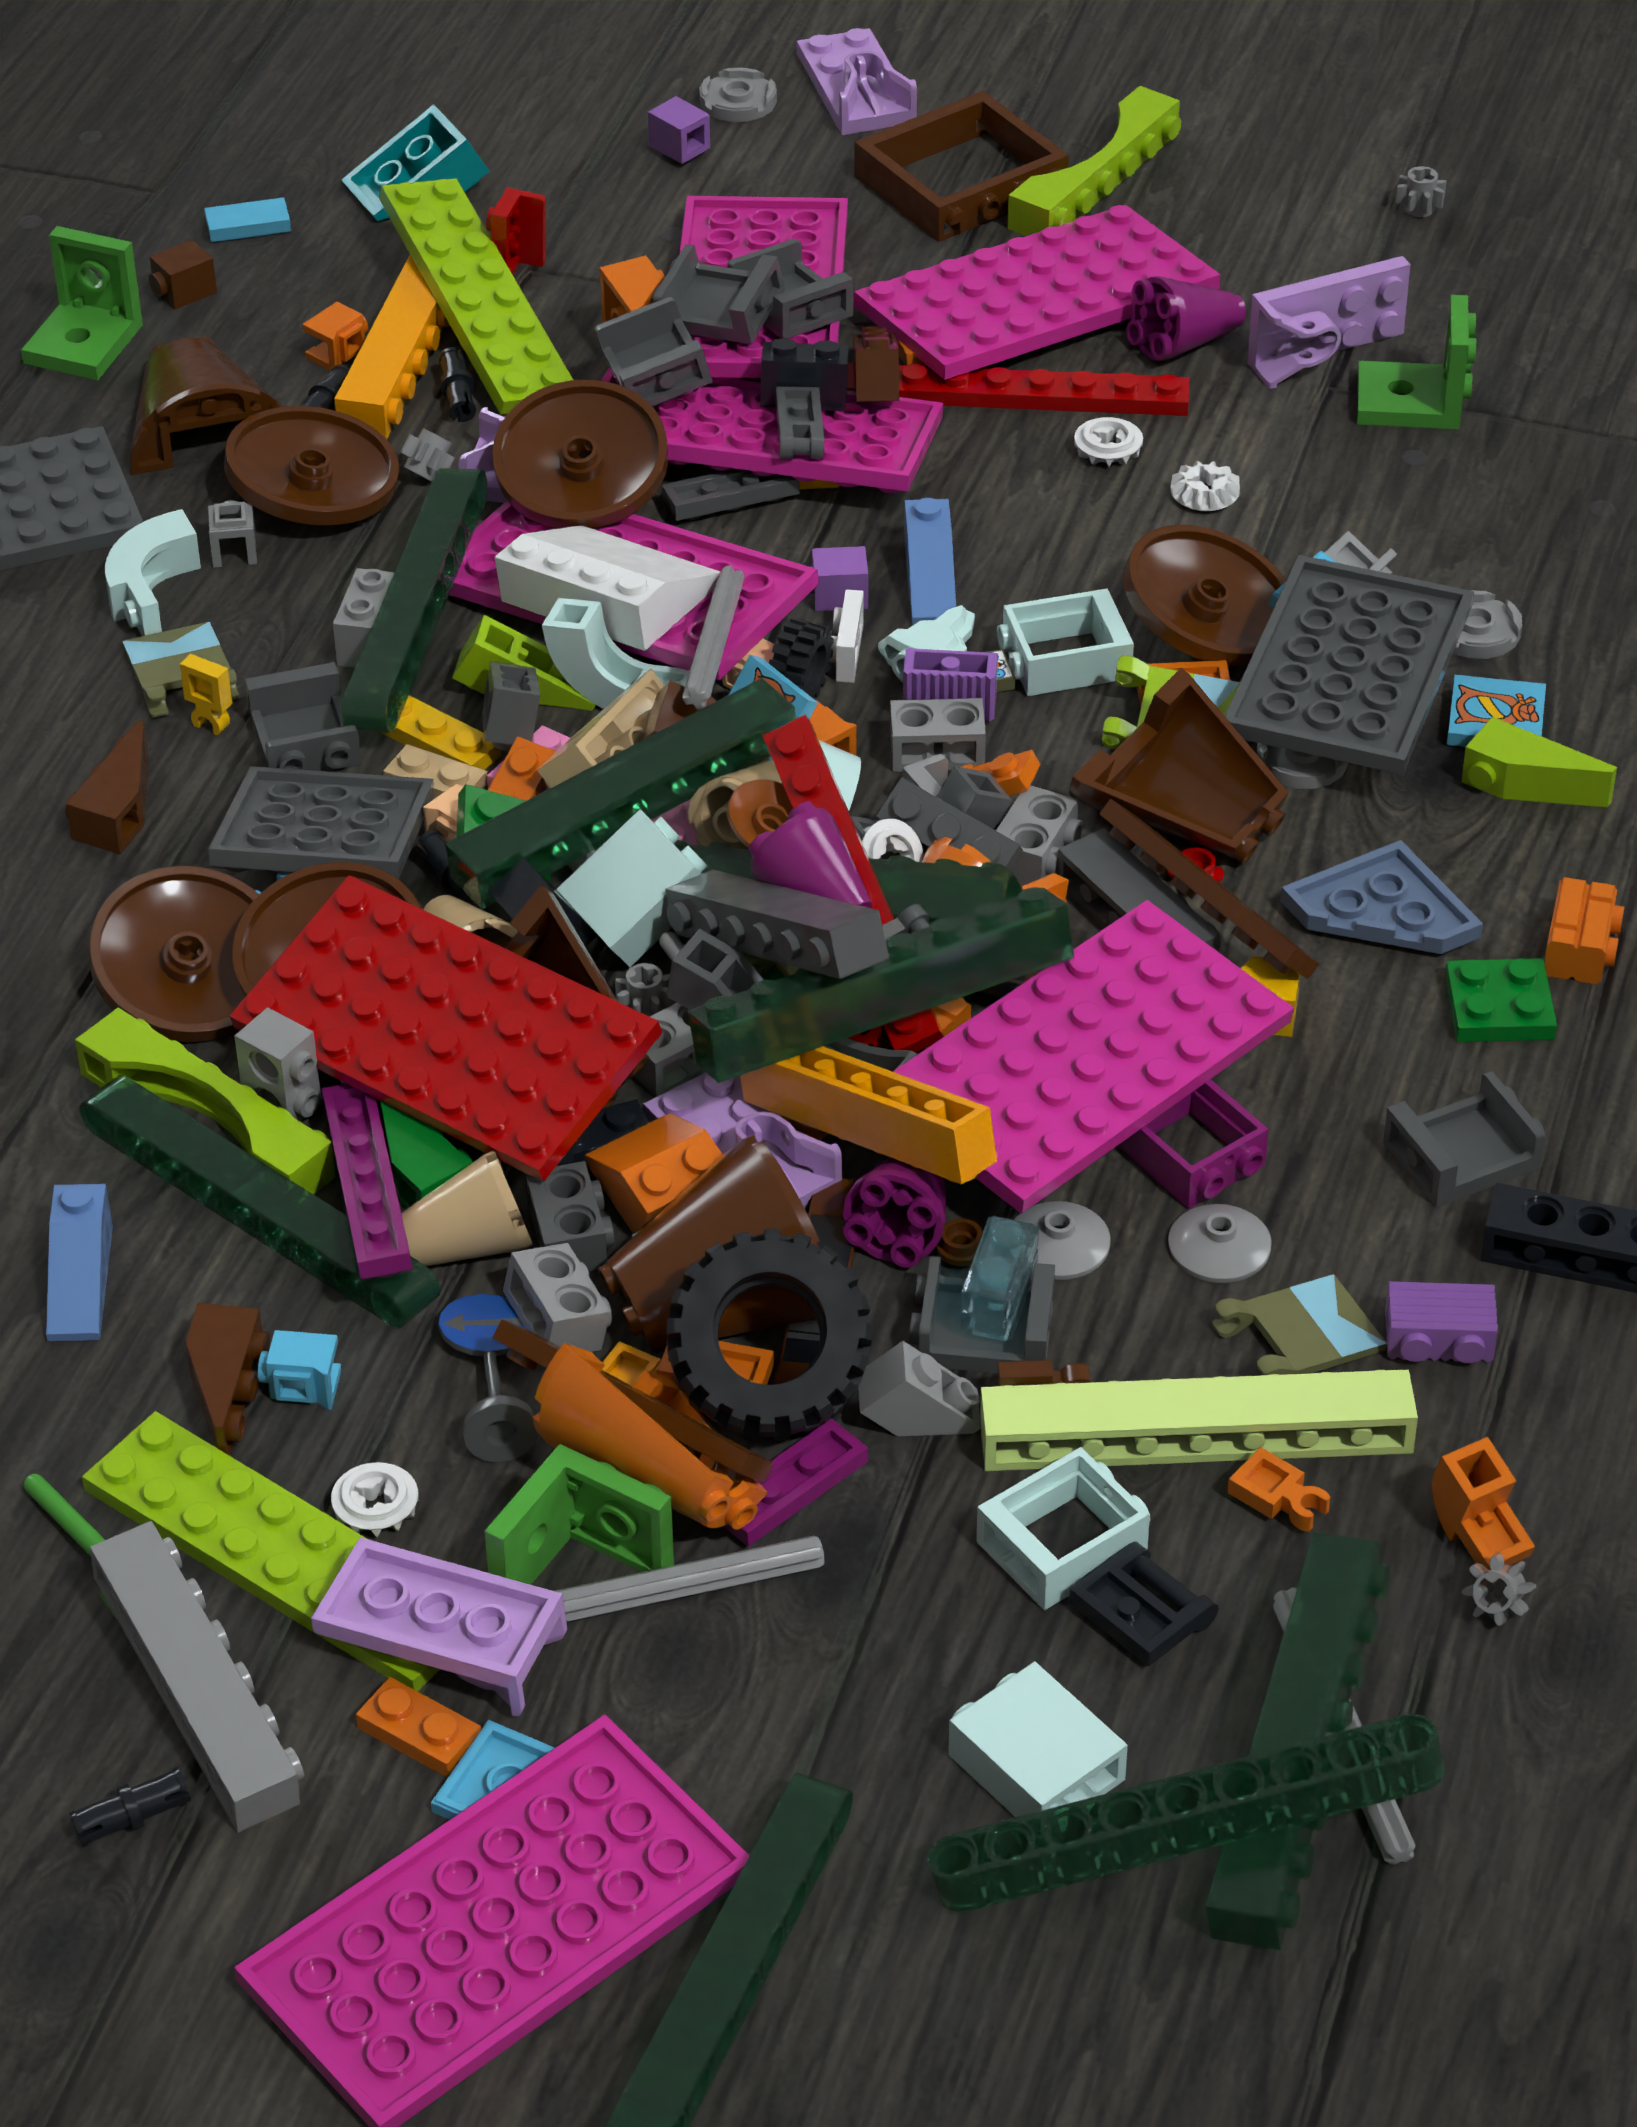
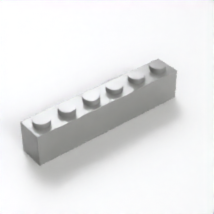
(196, 1675)

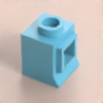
(301, 1367)

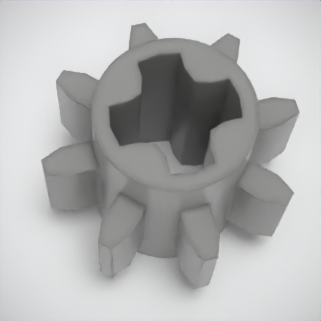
(1421, 191)
(427, 454)
(644, 989)
(1513, 1592)

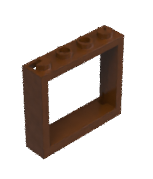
(883, 154)

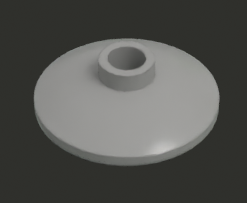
(1069, 1237)
(1219, 1243)

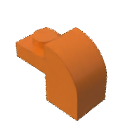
(1471, 1504)

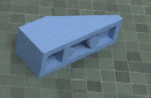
(929, 558)
(78, 1261)

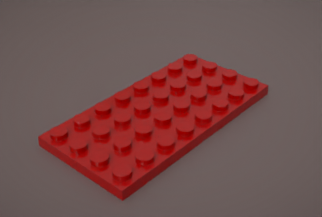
(452, 1026)

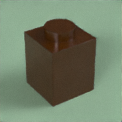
(182, 274)

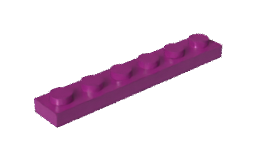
(367, 1182)

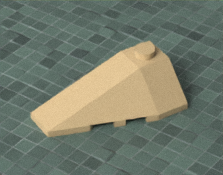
(607, 734)

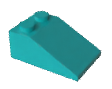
(420, 152)

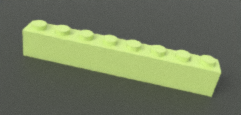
(1199, 1419)

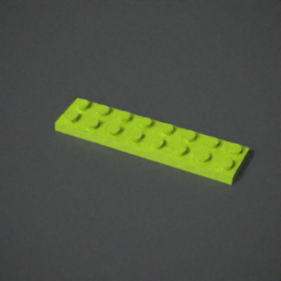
(474, 289)
(235, 1525)

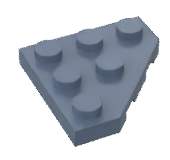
(1384, 900)

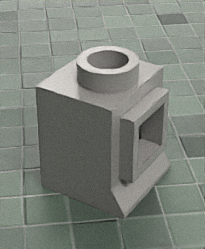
(231, 520)

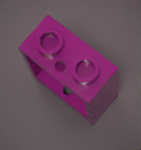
(1223, 1116)

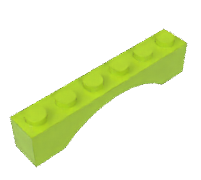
(1053, 199)
(165, 1067)

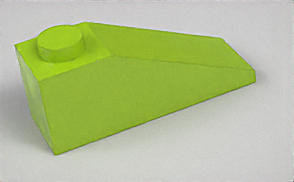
(502, 644)
(1535, 769)

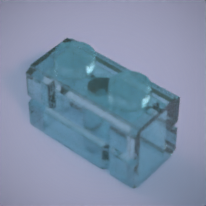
(999, 1278)

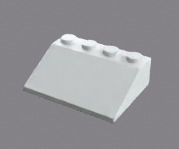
(637, 586)

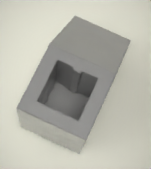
(917, 1395)

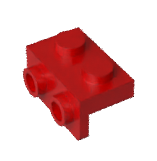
(519, 228)

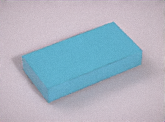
(247, 220)

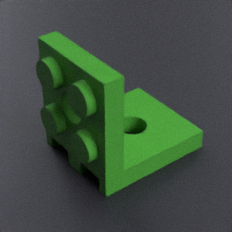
(91, 311)
(1430, 391)
(581, 1502)

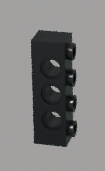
(1562, 1237)

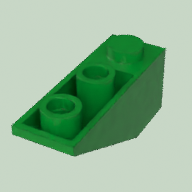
(418, 1155)

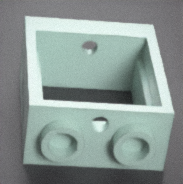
(1063, 618)
(1037, 1571)

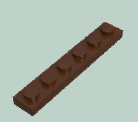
(1218, 902)
(730, 1457)

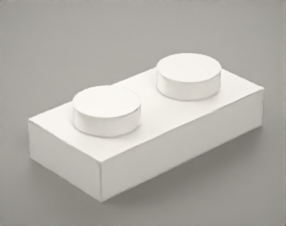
(848, 624)

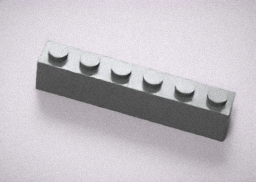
(778, 923)

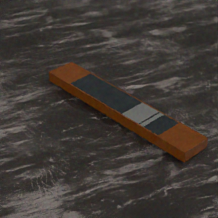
(827, 1218)

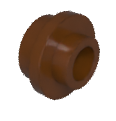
(959, 1242)

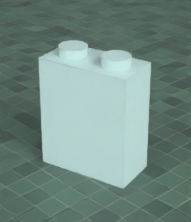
(625, 885)
(1035, 1744)

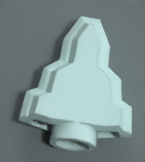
(944, 633)

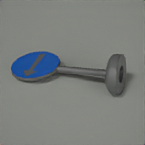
(499, 1425)

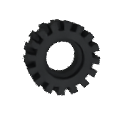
(803, 654)

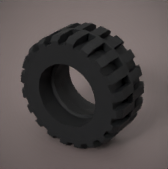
(778, 1263)

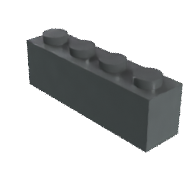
(1113, 881)

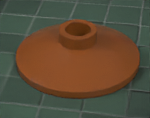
(757, 808)

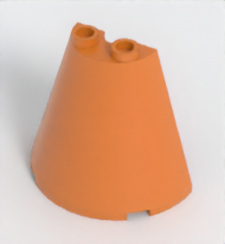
(602, 1423)

